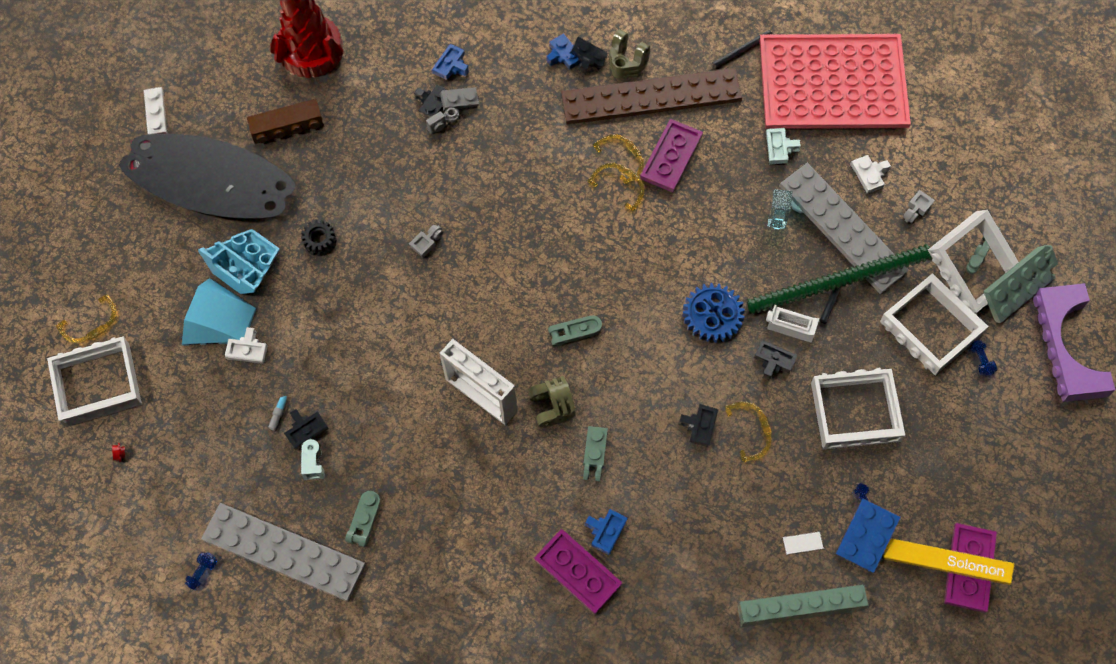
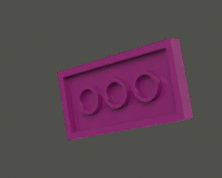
(671, 155)
(578, 571)
(965, 590)

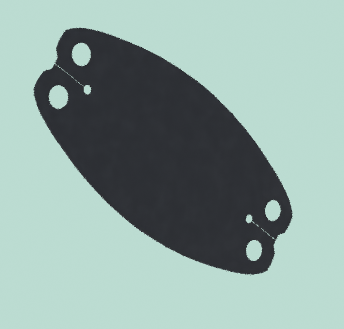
(199, 170)

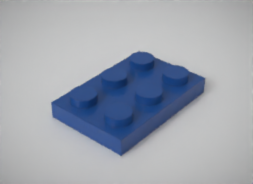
(868, 535)

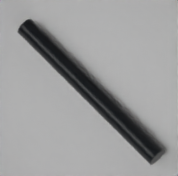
(739, 50)

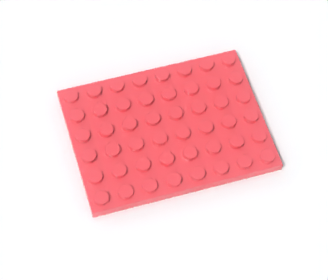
(834, 81)

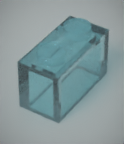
(779, 209)

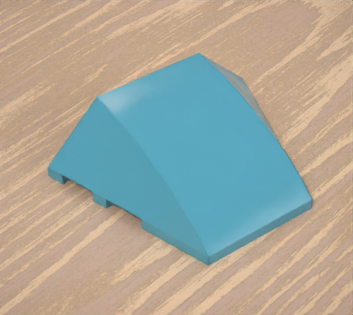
(241, 260)
(216, 316)

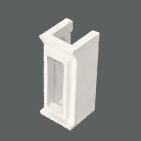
(792, 323)

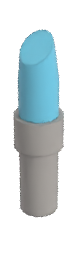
(277, 413)

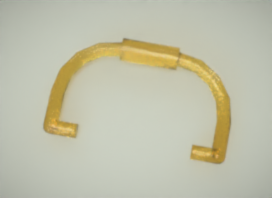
(631, 146)
(625, 171)
(95, 332)
(764, 423)

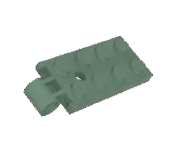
(1019, 285)

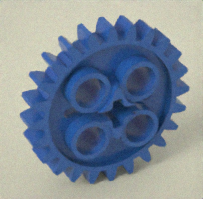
(699, 320)

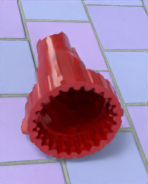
(307, 41)

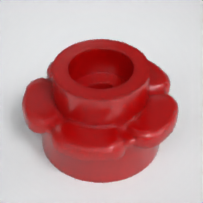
(118, 452)

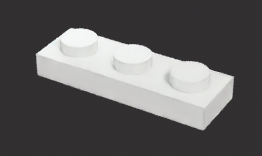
(155, 111)

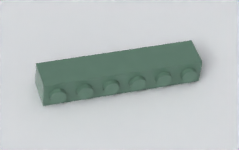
(802, 606)

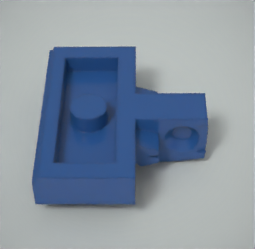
(561, 52)
(450, 63)
(606, 530)

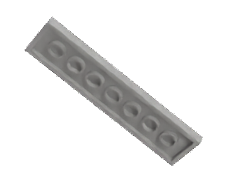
(839, 223)
(284, 552)

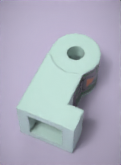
(310, 461)

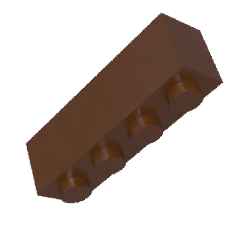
(285, 121)

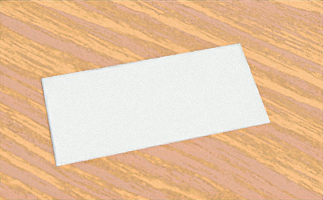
(803, 543)

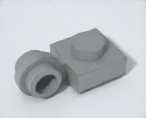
(438, 121)
(919, 203)
(423, 243)

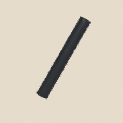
(829, 305)

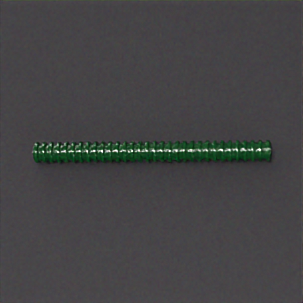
(839, 279)

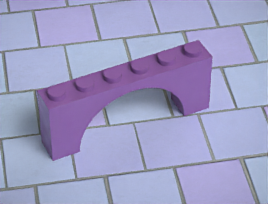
(1073, 379)

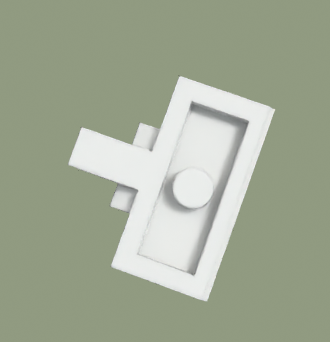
(870, 173)
(246, 348)

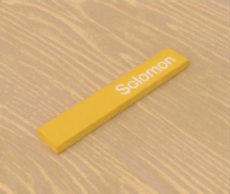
(949, 561)

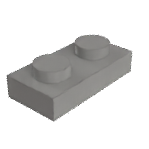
(459, 98)

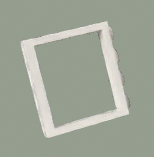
(948, 270)
(951, 303)
(860, 376)
(479, 381)
(101, 408)

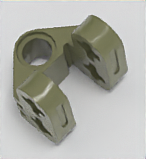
(622, 66)
(561, 399)

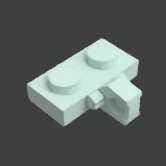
(779, 146)

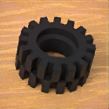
(323, 246)

